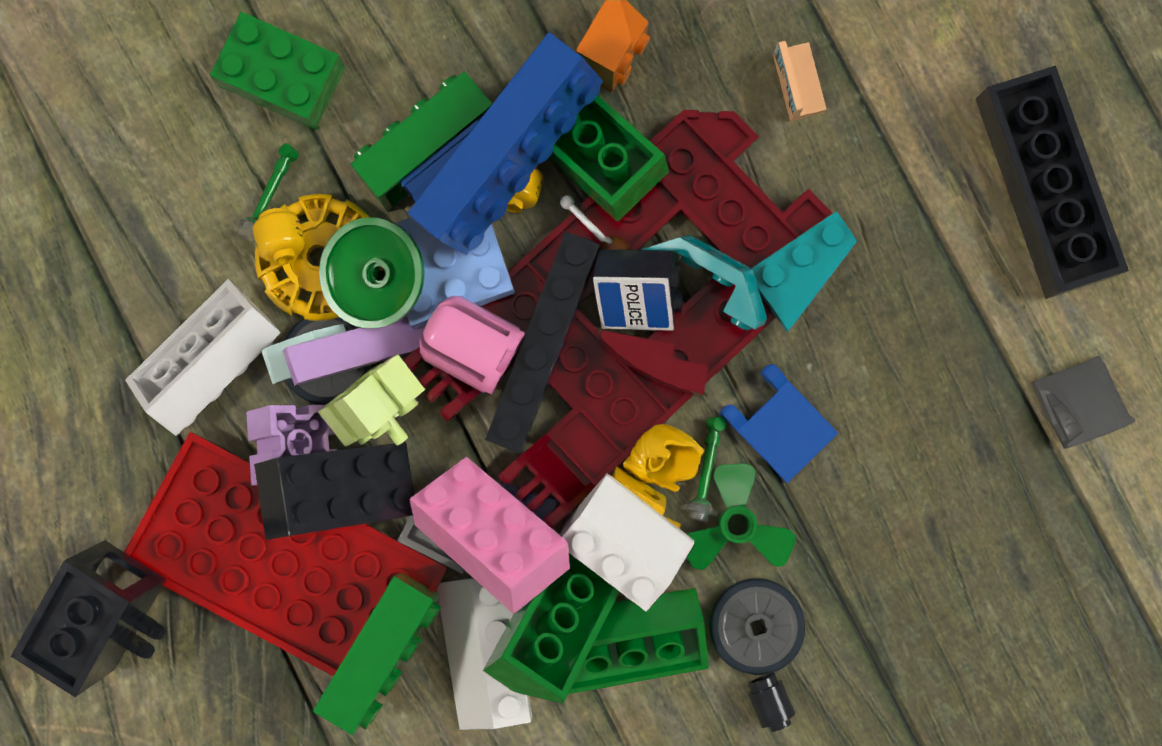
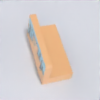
(799, 80)

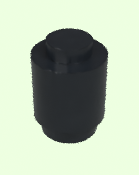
(771, 702)

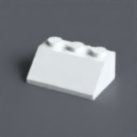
(626, 542)

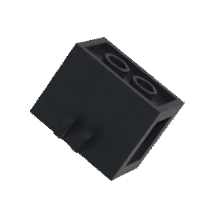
(90, 621)

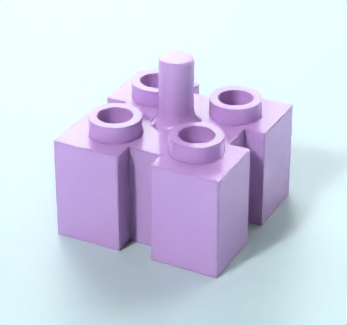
(286, 432)

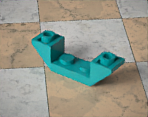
(745, 302)

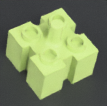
(373, 404)

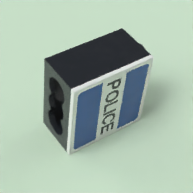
(637, 289)

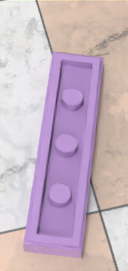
(350, 350)

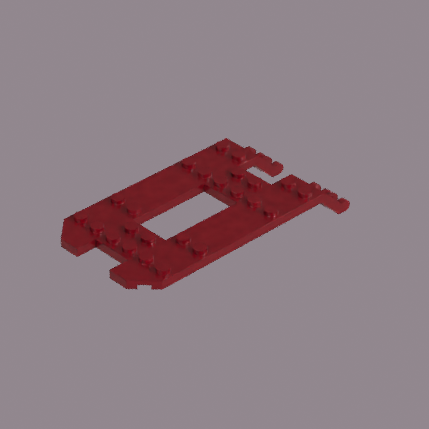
(606, 396)

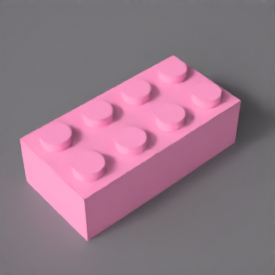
(490, 534)

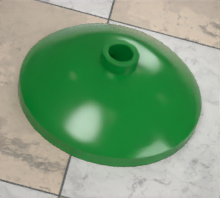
(351, 272)

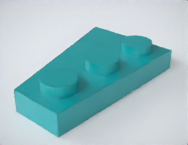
(802, 267)

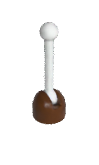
(607, 243)

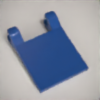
(784, 429)

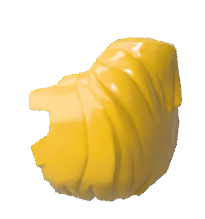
(664, 457)

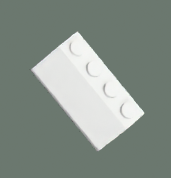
(201, 358)
(472, 628)

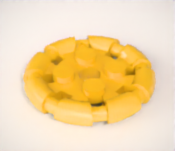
(301, 272)

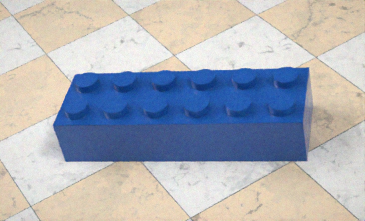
(507, 145)

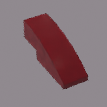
(656, 362)

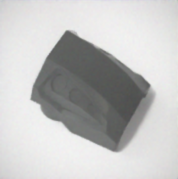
(1082, 403)

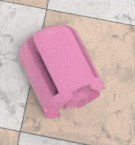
(470, 343)

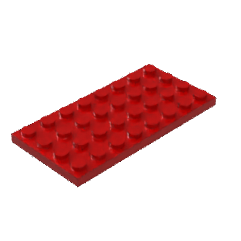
(293, 590)

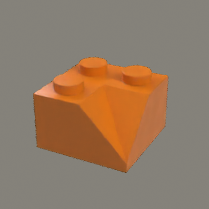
(613, 41)

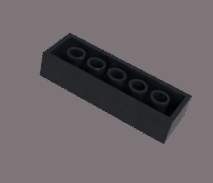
(1051, 182)

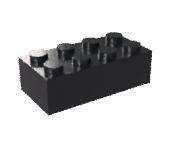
(334, 489)

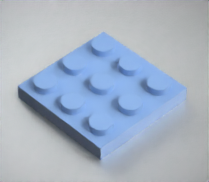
(476, 276)

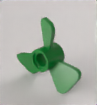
(734, 486)

